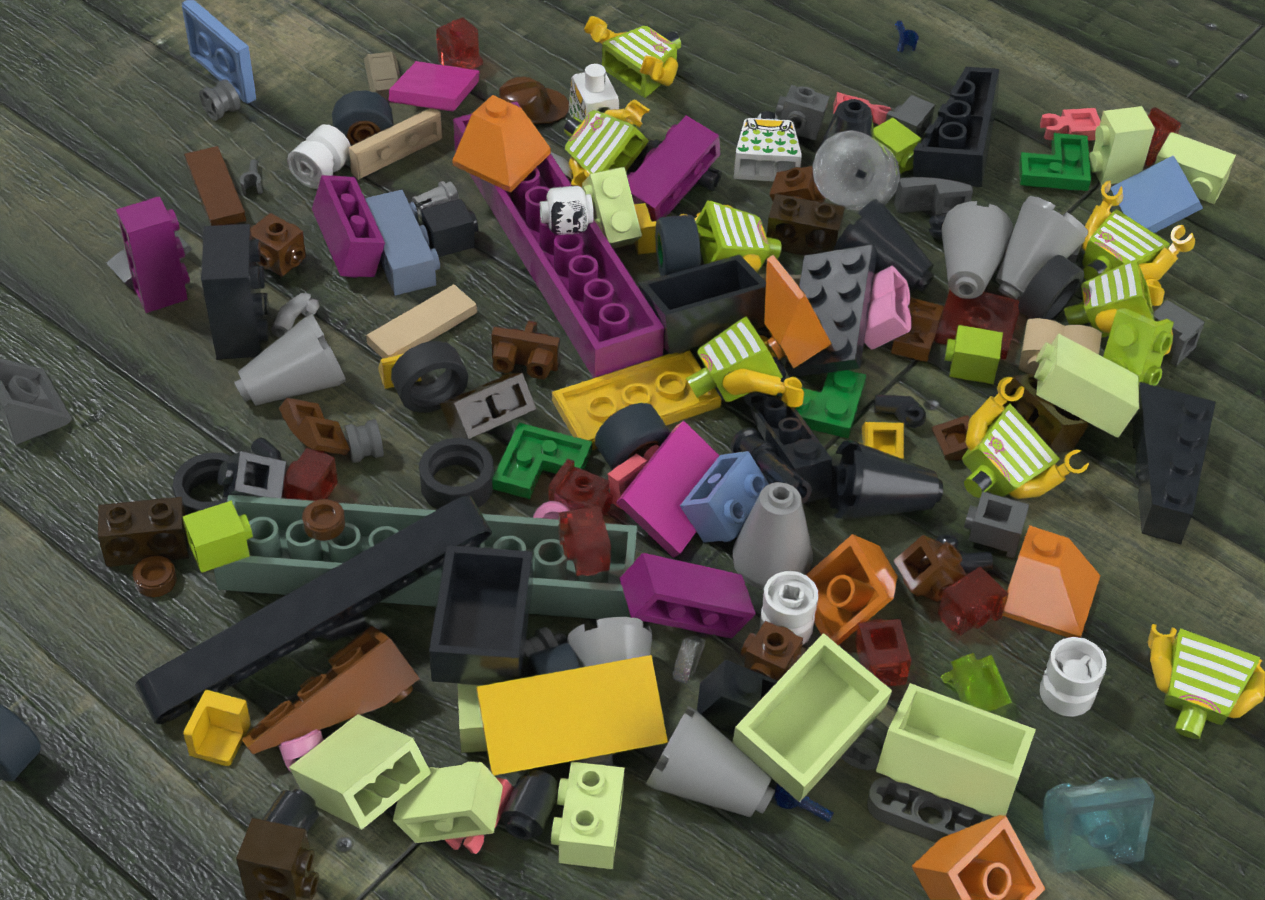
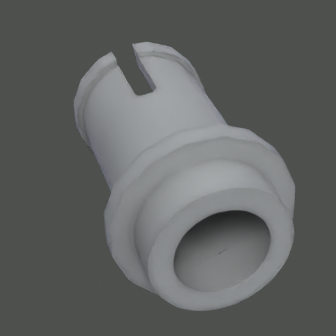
(442, 194)

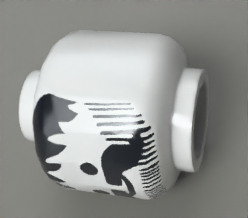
(567, 210)

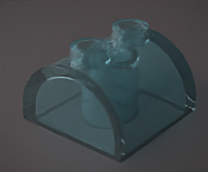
(1097, 823)

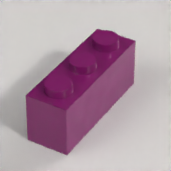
(674, 167)
(348, 226)
(154, 253)
(687, 596)

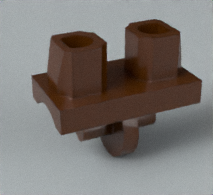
(525, 348)

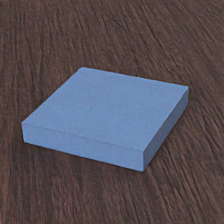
(1158, 195)

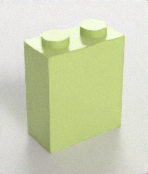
(1087, 385)
(360, 770)

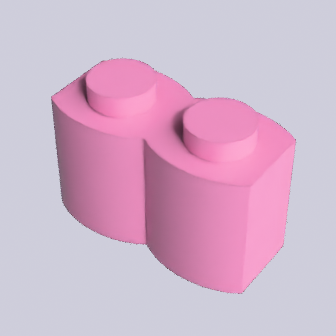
(888, 308)

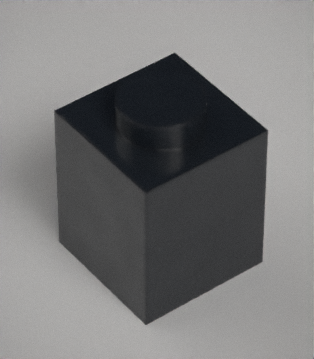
(450, 227)

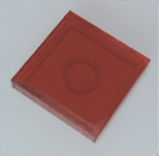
(983, 312)

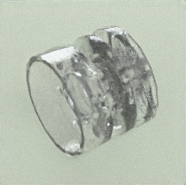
(841, 159)

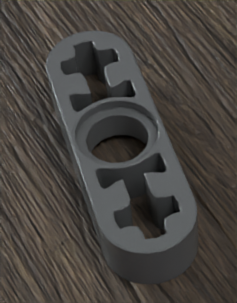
(912, 823)

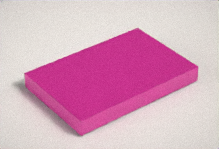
(434, 86)
(663, 485)

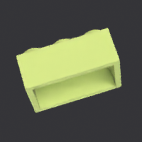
(811, 717)
(955, 751)

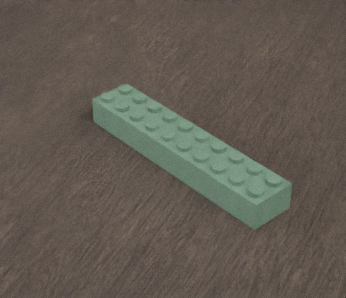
(288, 558)

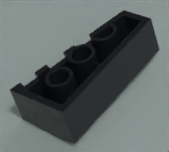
(961, 135)
(1170, 454)

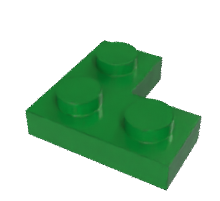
(1064, 169)
(836, 406)
(532, 452)

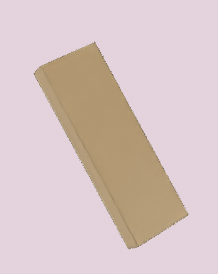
(395, 143)
(422, 322)

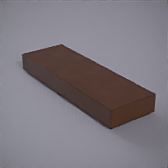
(215, 187)

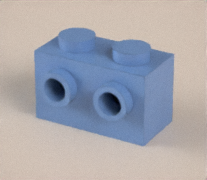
(724, 497)

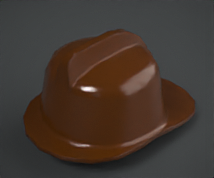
(537, 102)

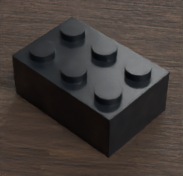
(233, 291)
(705, 301)
(481, 616)

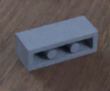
(406, 251)

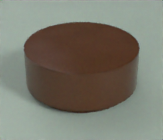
(323, 519)
(154, 576)

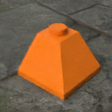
(500, 144)
(790, 318)
(1051, 584)
(851, 587)
(979, 865)

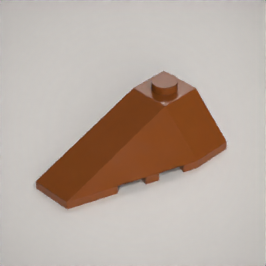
(361, 679)

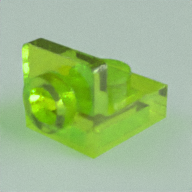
(978, 682)

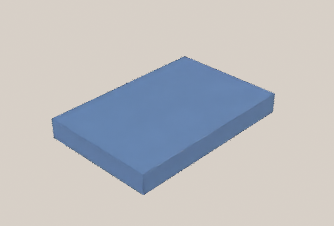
(218, 50)

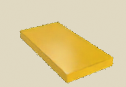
(652, 382)
(571, 715)

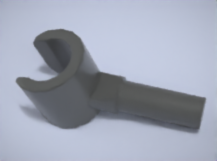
(251, 178)

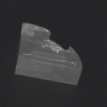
(688, 658)

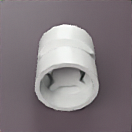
(321, 154)
(790, 603)
(1072, 676)

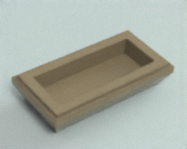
(381, 72)

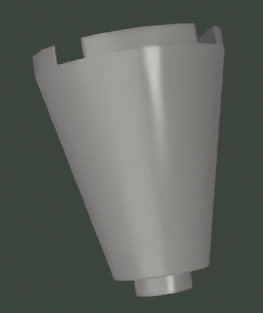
(1035, 240)
(974, 246)
(291, 366)
(773, 537)
(612, 641)
(710, 769)

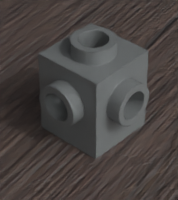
(804, 109)

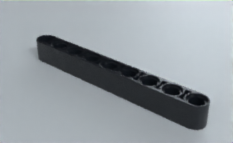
(311, 610)

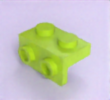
(1139, 344)

